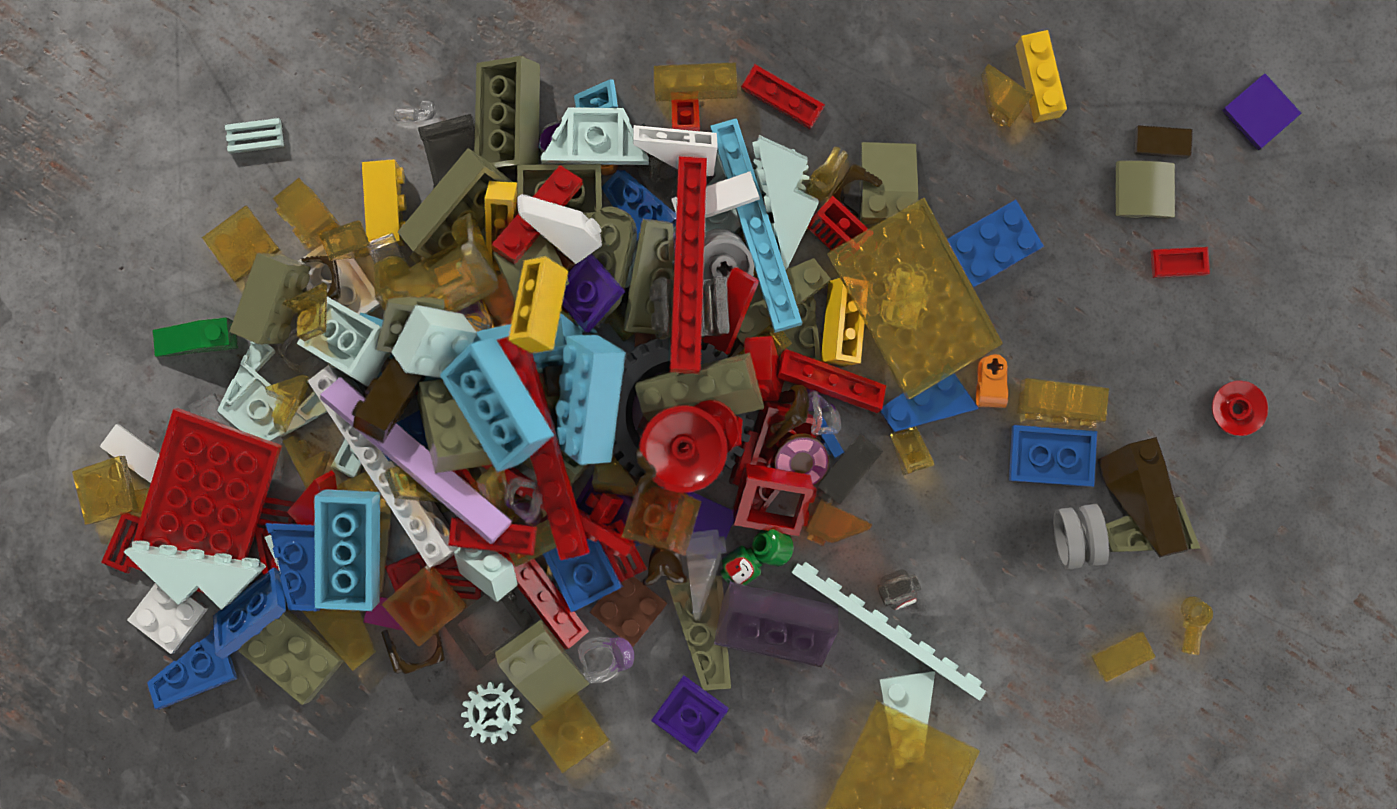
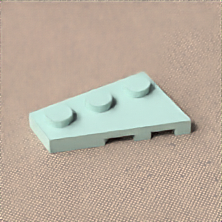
(910, 693)

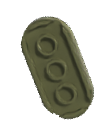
(618, 244)

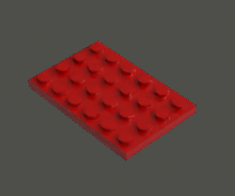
(207, 488)

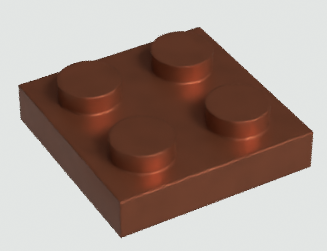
(629, 609)

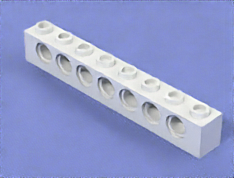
(418, 518)

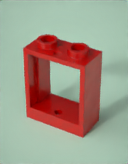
(776, 479)

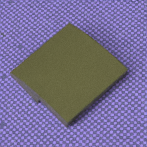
(1145, 189)
(512, 273)
(396, 316)

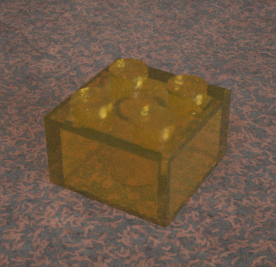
(305, 211)

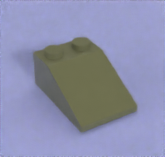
(898, 171)
(541, 668)

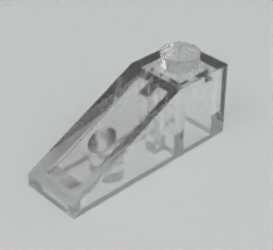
(703, 564)

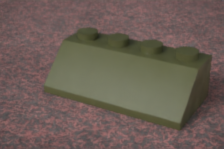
(507, 112)
(454, 196)
(725, 380)

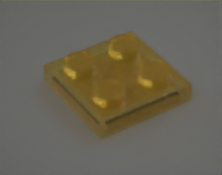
(238, 242)
(105, 490)
(570, 733)

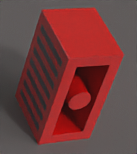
(835, 224)

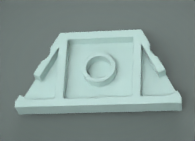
(594, 138)

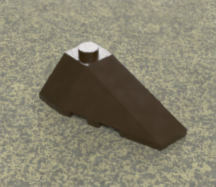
(1143, 487)

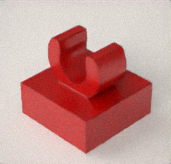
(604, 507)

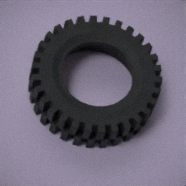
(644, 362)

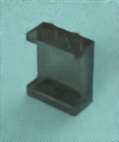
(446, 143)
(714, 307)

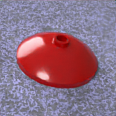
(688, 469)

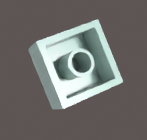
(432, 340)

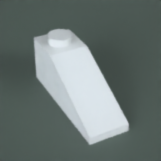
(671, 143)
(562, 226)

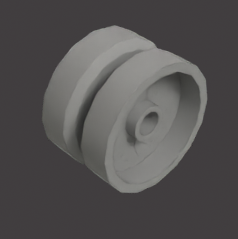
(728, 247)
(1081, 536)

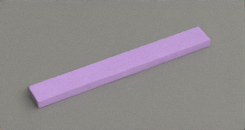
(418, 464)

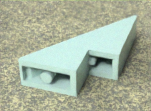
(789, 206)
(184, 572)

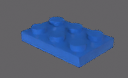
(995, 243)
(1053, 456)
(583, 577)
(248, 613)

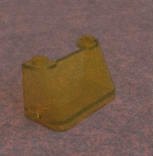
(456, 274)

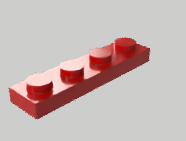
(519, 233)
(831, 381)

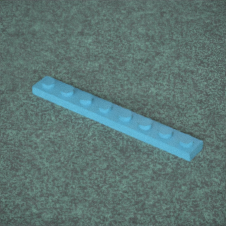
(758, 231)

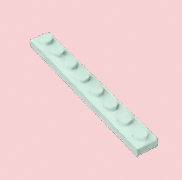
(899, 635)

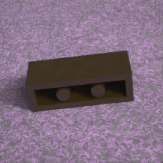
(385, 400)

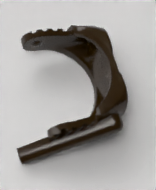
(854, 173)
(335, 290)
(794, 417)
(400, 665)

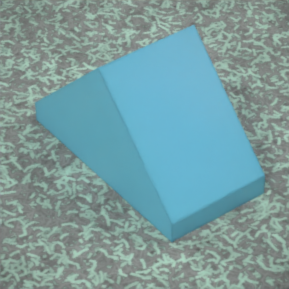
(599, 96)

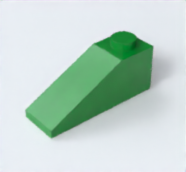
(194, 337)

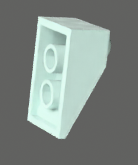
(349, 343)

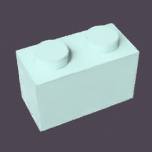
(487, 571)

